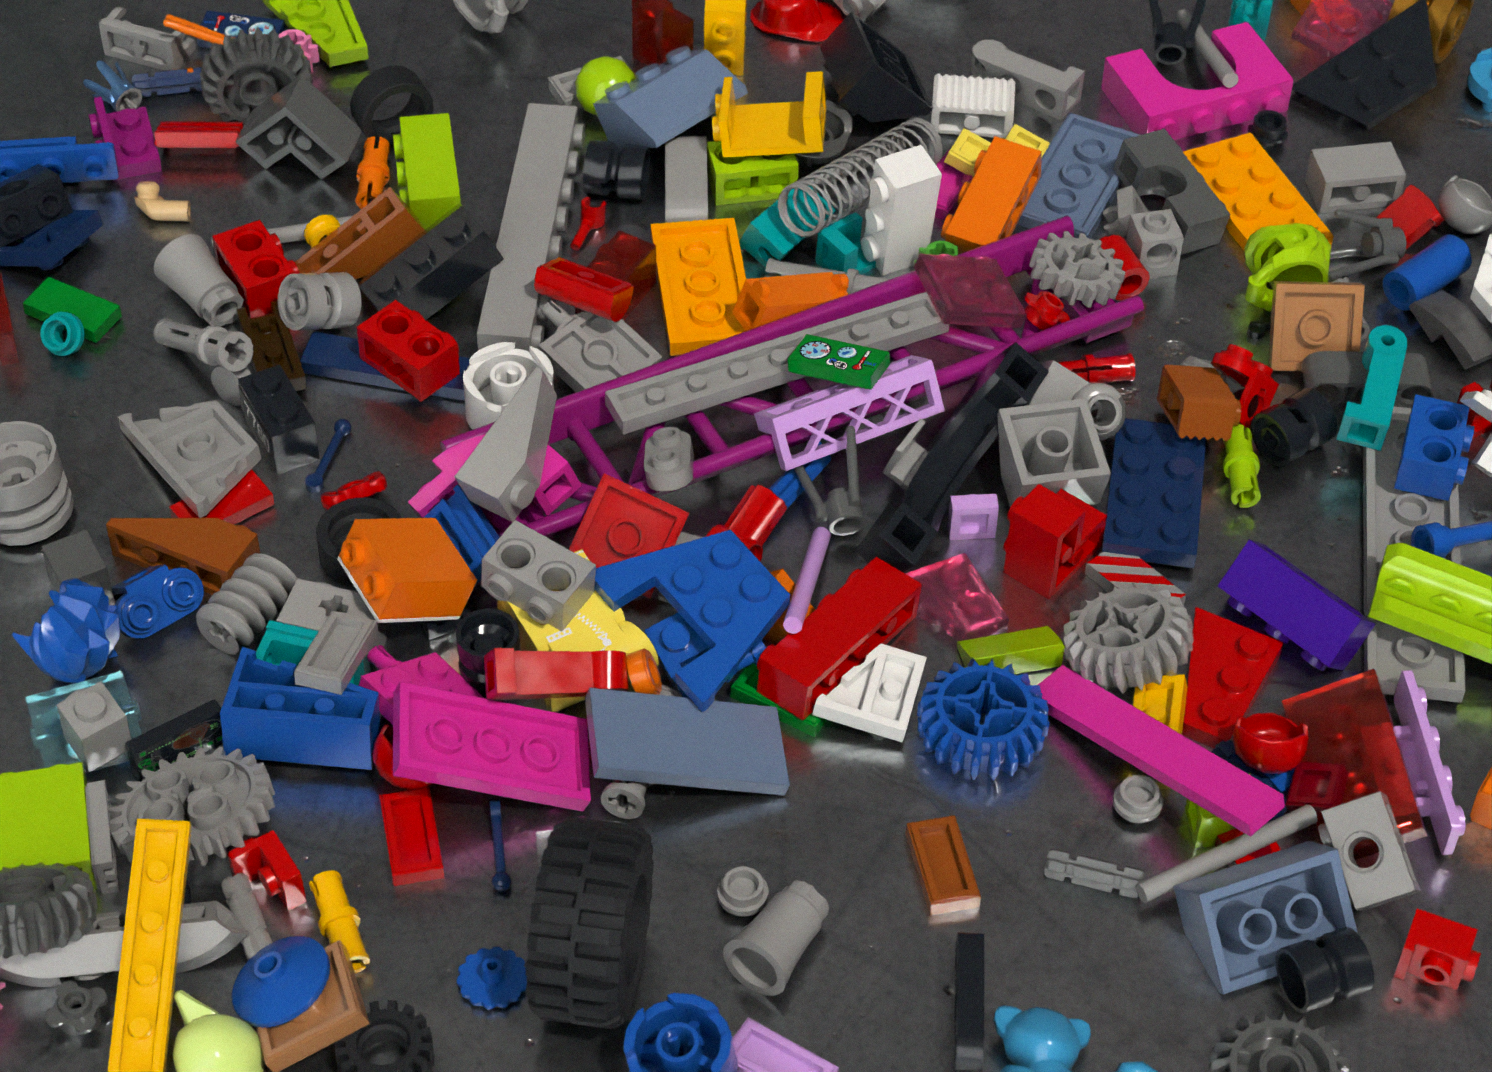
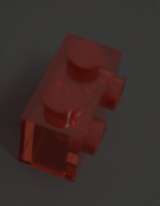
(630, 261)

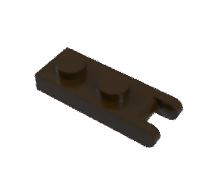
(272, 344)

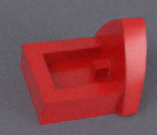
(1413, 214)

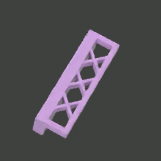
(839, 398)

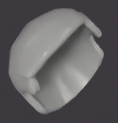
(1465, 206)

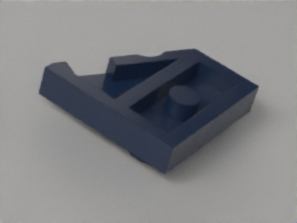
(52, 242)

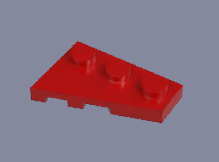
(1224, 675)

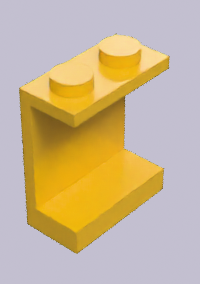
(771, 126)

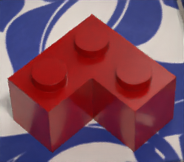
(1050, 538)

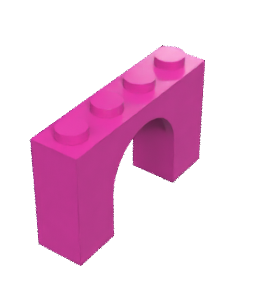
(1153, 103)

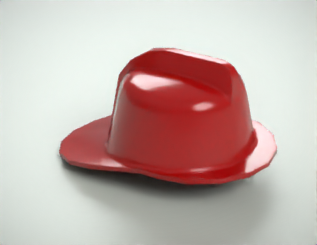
(796, 18)

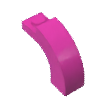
(556, 483)

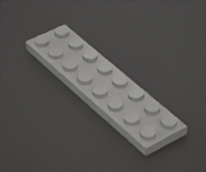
(1388, 520)

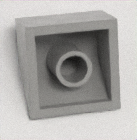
(1052, 447)

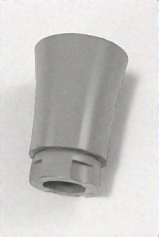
(198, 279)
(776, 939)

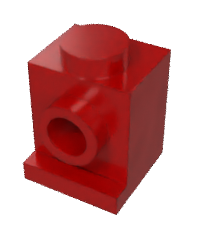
(1438, 951)

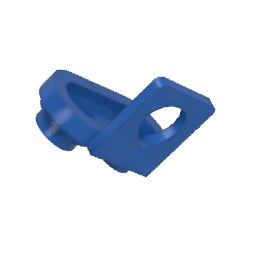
(156, 599)

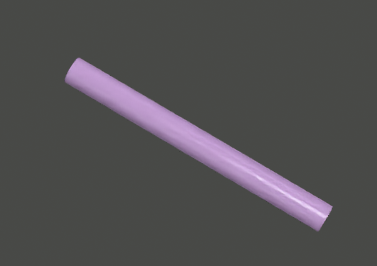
(807, 580)

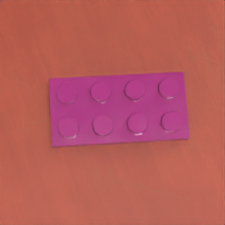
(490, 747)

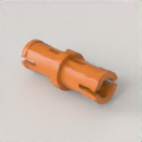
(372, 171)

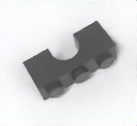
(1160, 167)

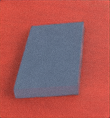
(1077, 175)
(678, 745)

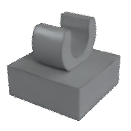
(1118, 215)

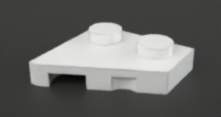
(876, 693)

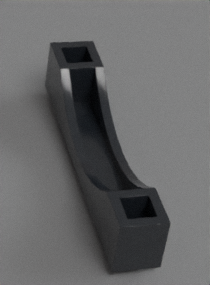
(921, 501)

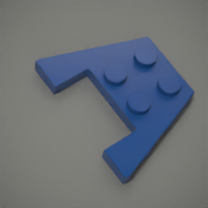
(718, 593)

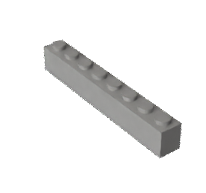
(531, 225)

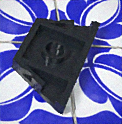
(1377, 71)

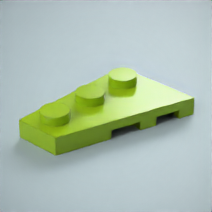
(328, 23)

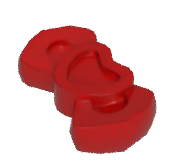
(358, 488)

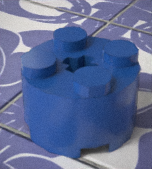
(680, 1037)

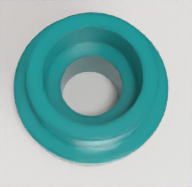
(52, 332)

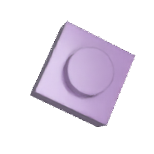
(972, 516)

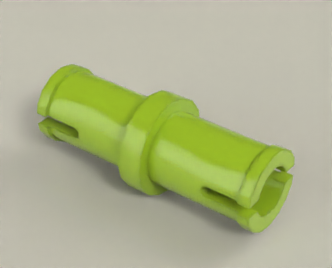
(1242, 467)

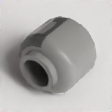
(1105, 407)

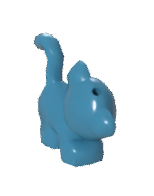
(1046, 1040)

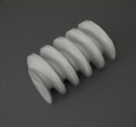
(245, 603)

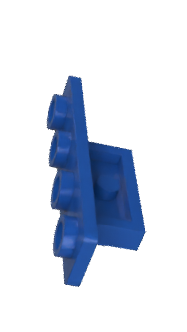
(61, 155)

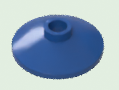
(281, 981)

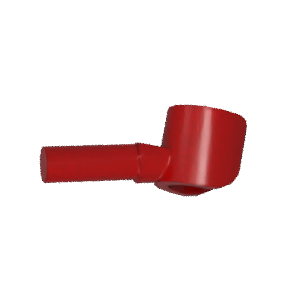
(590, 219)

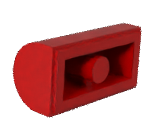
(584, 288)

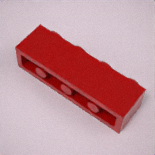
(838, 636)

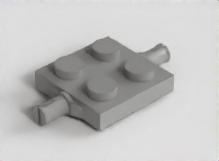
(592, 348)

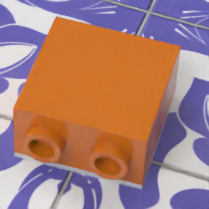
(406, 569)

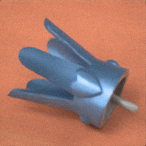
(122, 93)

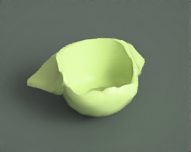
(214, 1040)

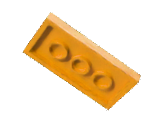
(1251, 187)
(698, 281)

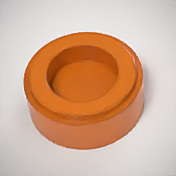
(643, 672)

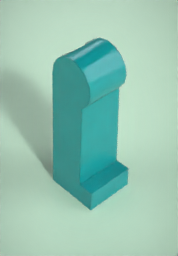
(1383, 359)

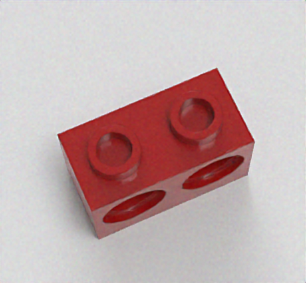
(254, 264)
(408, 350)

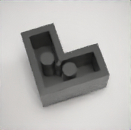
(300, 123)

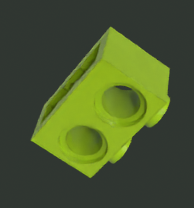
(748, 177)

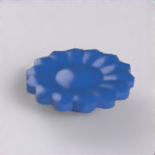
(492, 978)

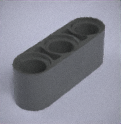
(1342, 375)

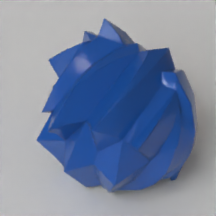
(74, 633)

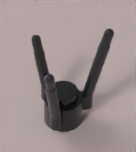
(1170, 38)

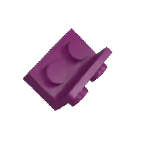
(131, 137)

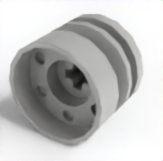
(32, 485)

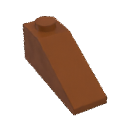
(364, 239)
(199, 544)

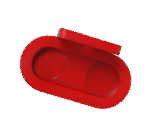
(1250, 374)

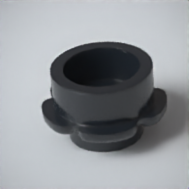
(1269, 128)

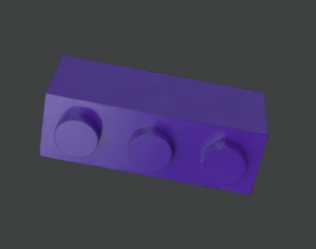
(1295, 607)

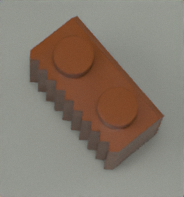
(1198, 402)

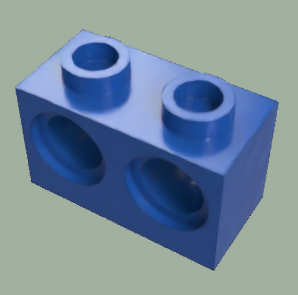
(1433, 448)

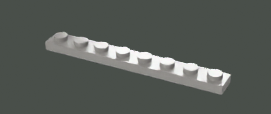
(765, 364)

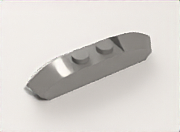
(205, 936)

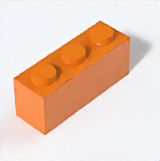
(995, 196)

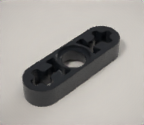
(969, 1002)

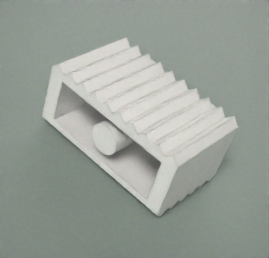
(973, 104)

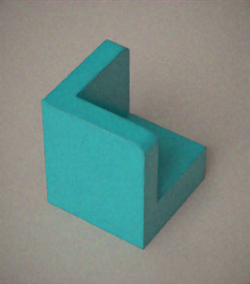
(841, 246)

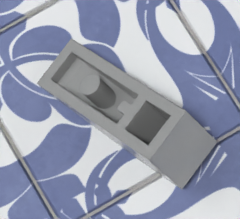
(512, 454)

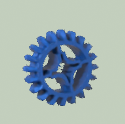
(1012, 726)

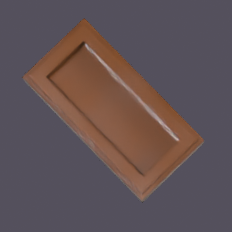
(942, 865)

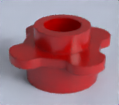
(1045, 310)

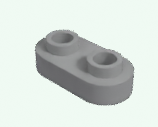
(668, 459)

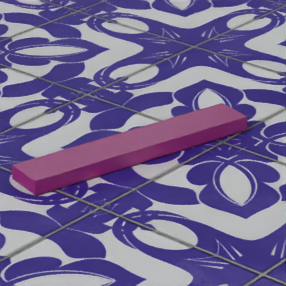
(1160, 751)

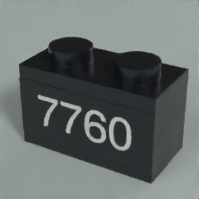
(278, 419)

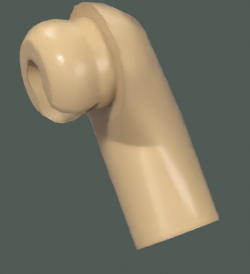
(157, 208)

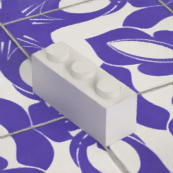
(900, 209)

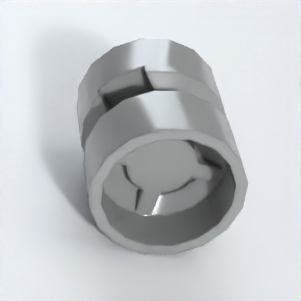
(319, 301)

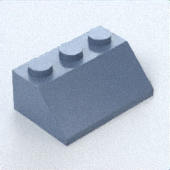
(664, 99)
(1257, 907)

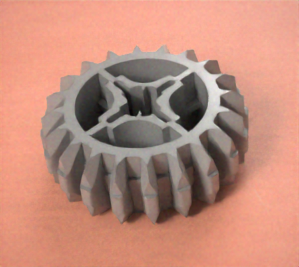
(1128, 637)

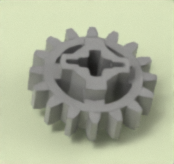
(1077, 269)

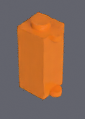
(779, 296)

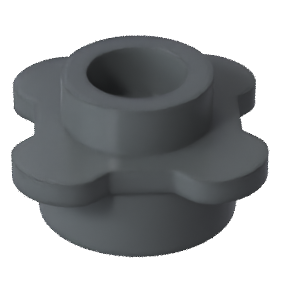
(78, 1020)

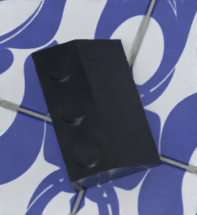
(872, 74)
(434, 265)

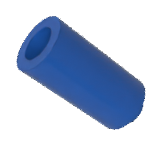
(1427, 271)

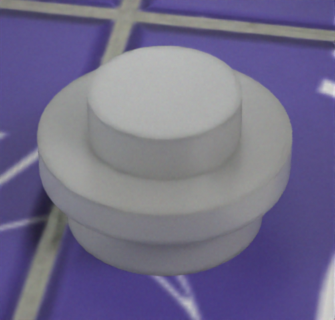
(1138, 799)
(742, 891)

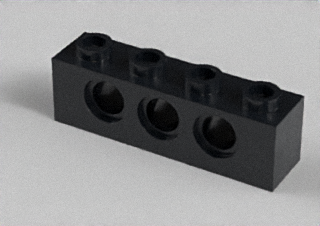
(31, 202)

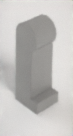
(1035, 83)

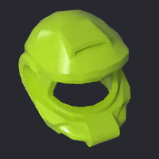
(1284, 254)

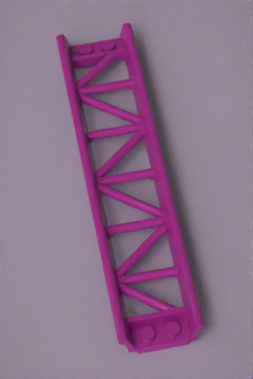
(587, 409)

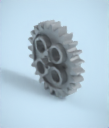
(226, 802)

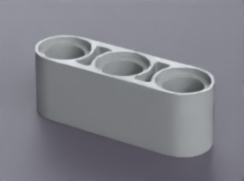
(686, 179)

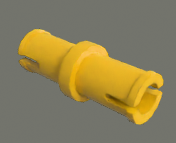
(337, 917)

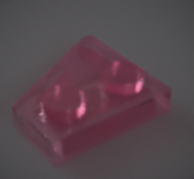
(958, 599)

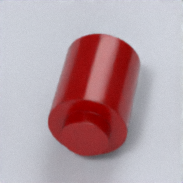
(1136, 275)

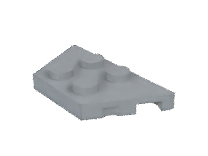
(195, 450)

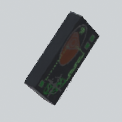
(182, 734)

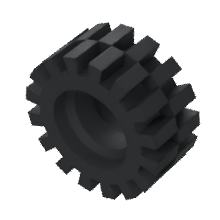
(388, 1026)

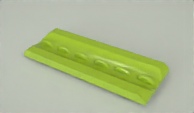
(1435, 600)

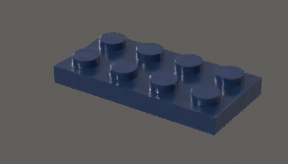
(1155, 494)

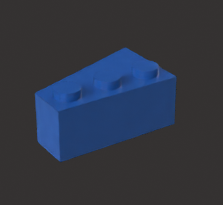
(296, 723)

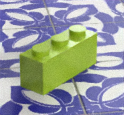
(427, 166)

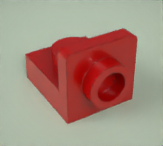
(268, 859)

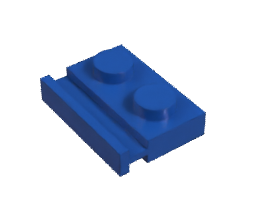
(466, 528)

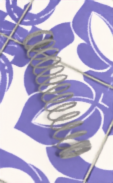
(804, 182)

